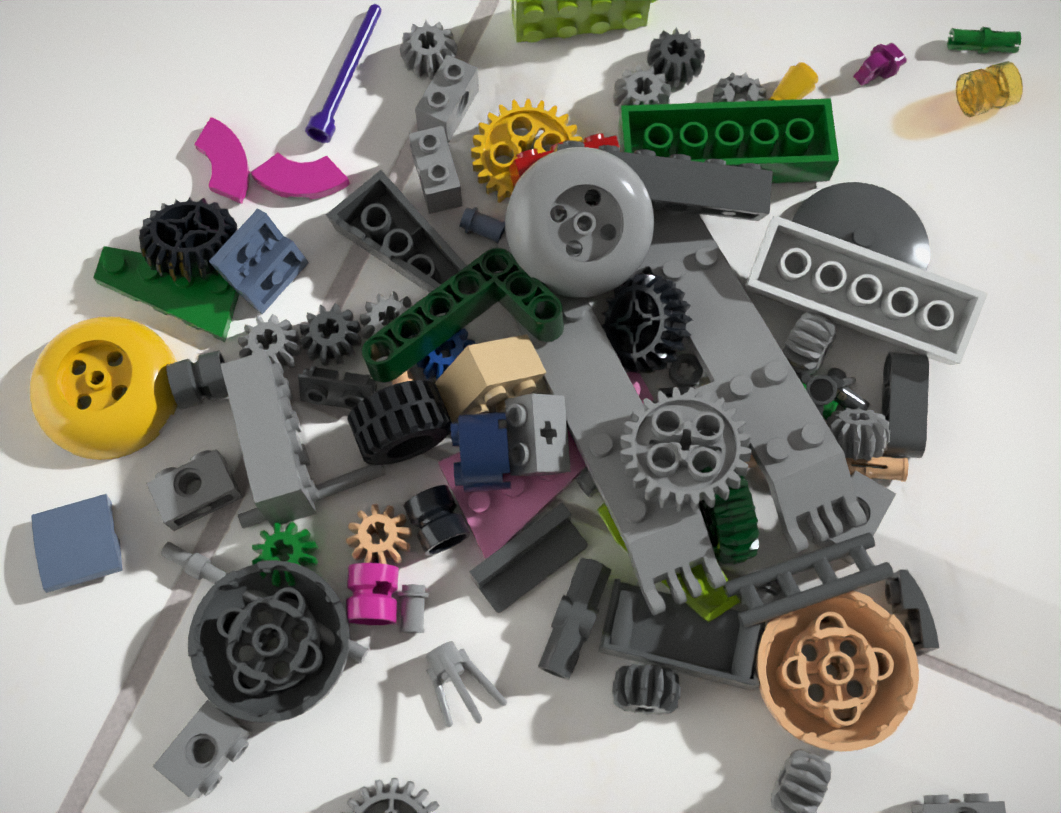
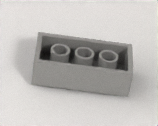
(270, 439)

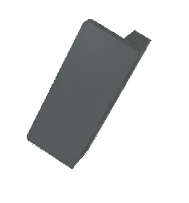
(528, 559)

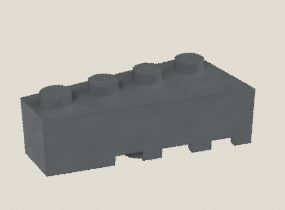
(396, 233)

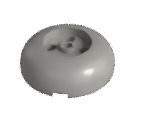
(541, 243)

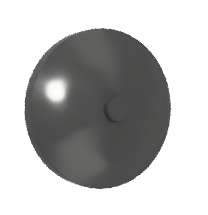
(869, 219)

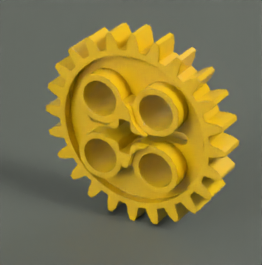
(500, 140)

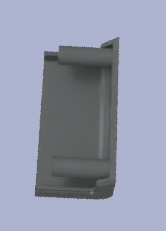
(680, 638)

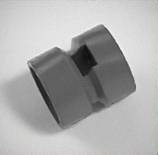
(197, 380)

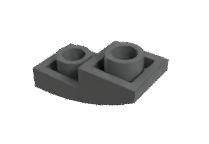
(908, 599)

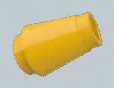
(796, 83)

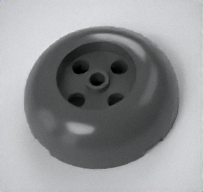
(229, 622)

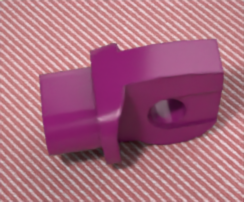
(883, 62)

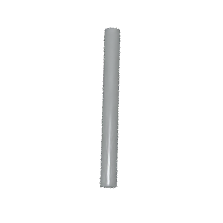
(324, 489)

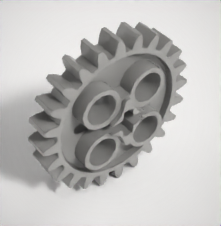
(681, 480)

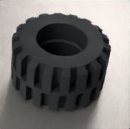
(399, 422)

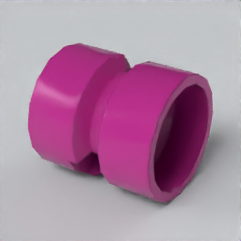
(372, 594)

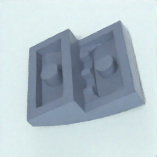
(259, 261)
(76, 543)

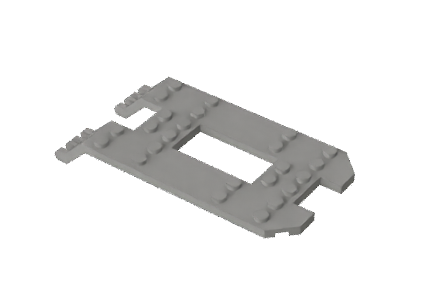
(744, 367)

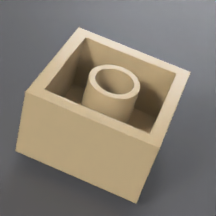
(488, 375)

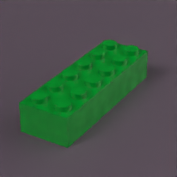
(780, 135)

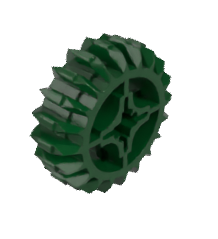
(732, 524)

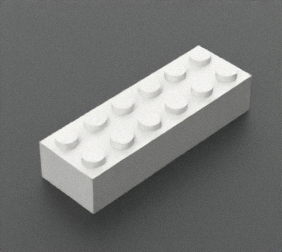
(866, 291)

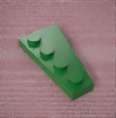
(199, 304)

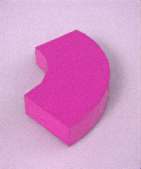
(227, 158)
(299, 179)

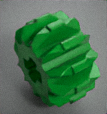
(295, 541)

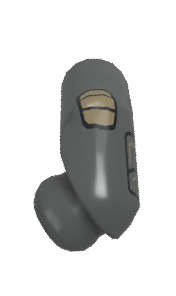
(845, 396)

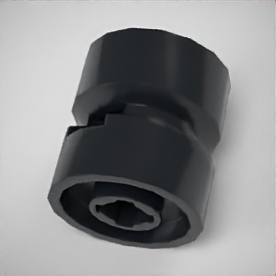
(438, 524)

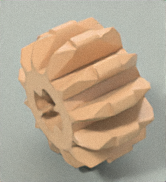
(393, 529)

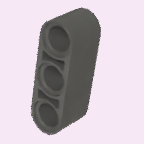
(906, 403)

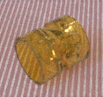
(989, 88)

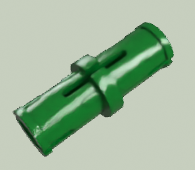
(984, 40)

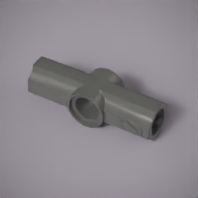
(574, 618)

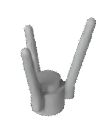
(447, 664)

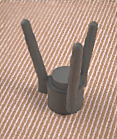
(823, 388)

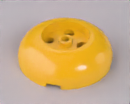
(108, 425)

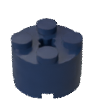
(482, 452)

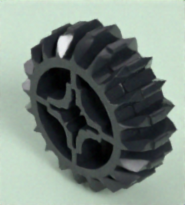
(185, 238)
(646, 322)

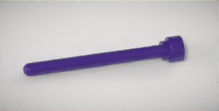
(321, 126)

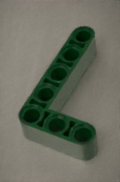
(462, 310)

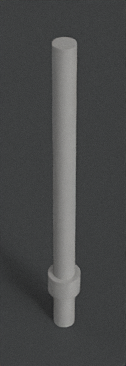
(200, 567)

